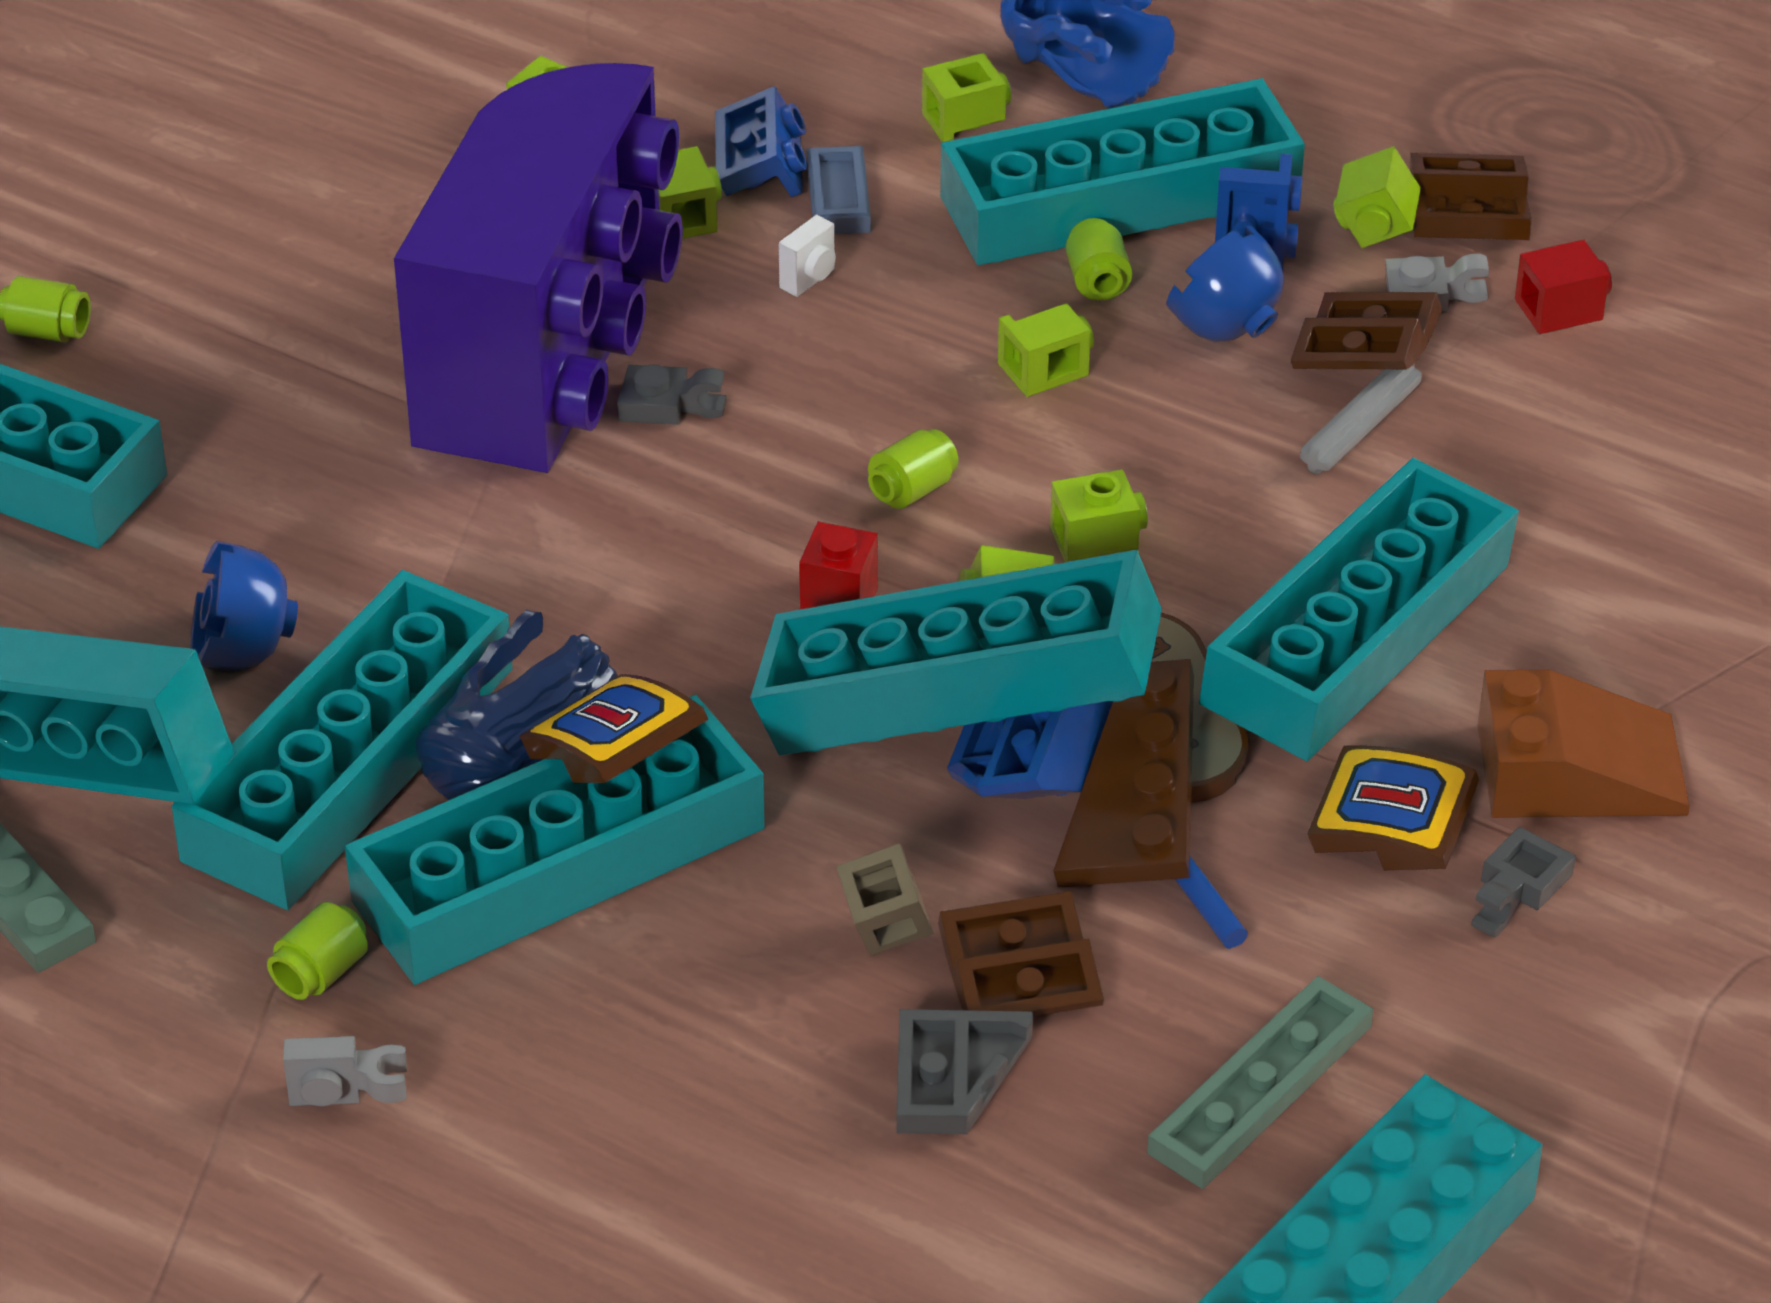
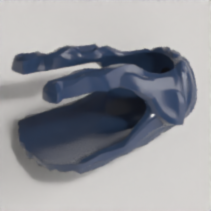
(478, 735)

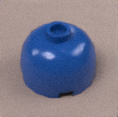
(1230, 289)
(241, 609)

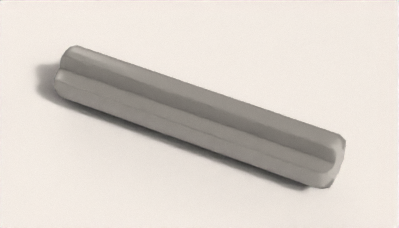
(1358, 418)

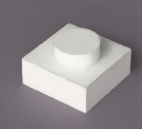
(806, 255)

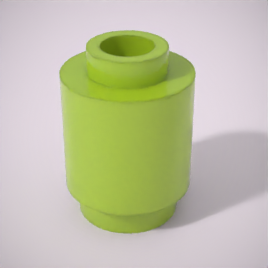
(1098, 259)
(44, 309)
(912, 467)
(318, 950)

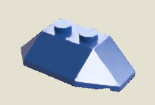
(1029, 753)

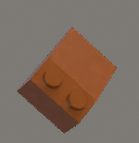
(1575, 750)

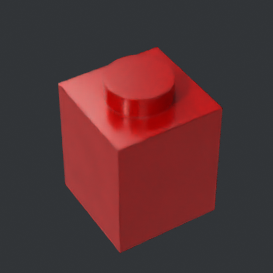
(1562, 286)
(838, 566)

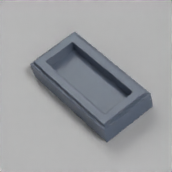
(839, 187)

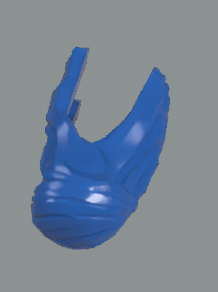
(1093, 45)

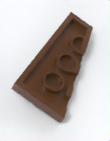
(1138, 789)

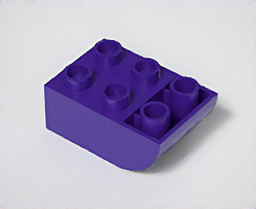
(536, 264)

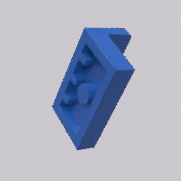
(760, 141)
(1261, 201)

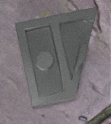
(954, 1065)

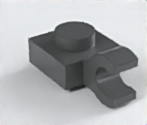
(664, 392)
(1520, 871)

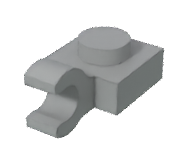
(1430, 275)
(334, 1072)

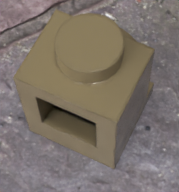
(884, 899)

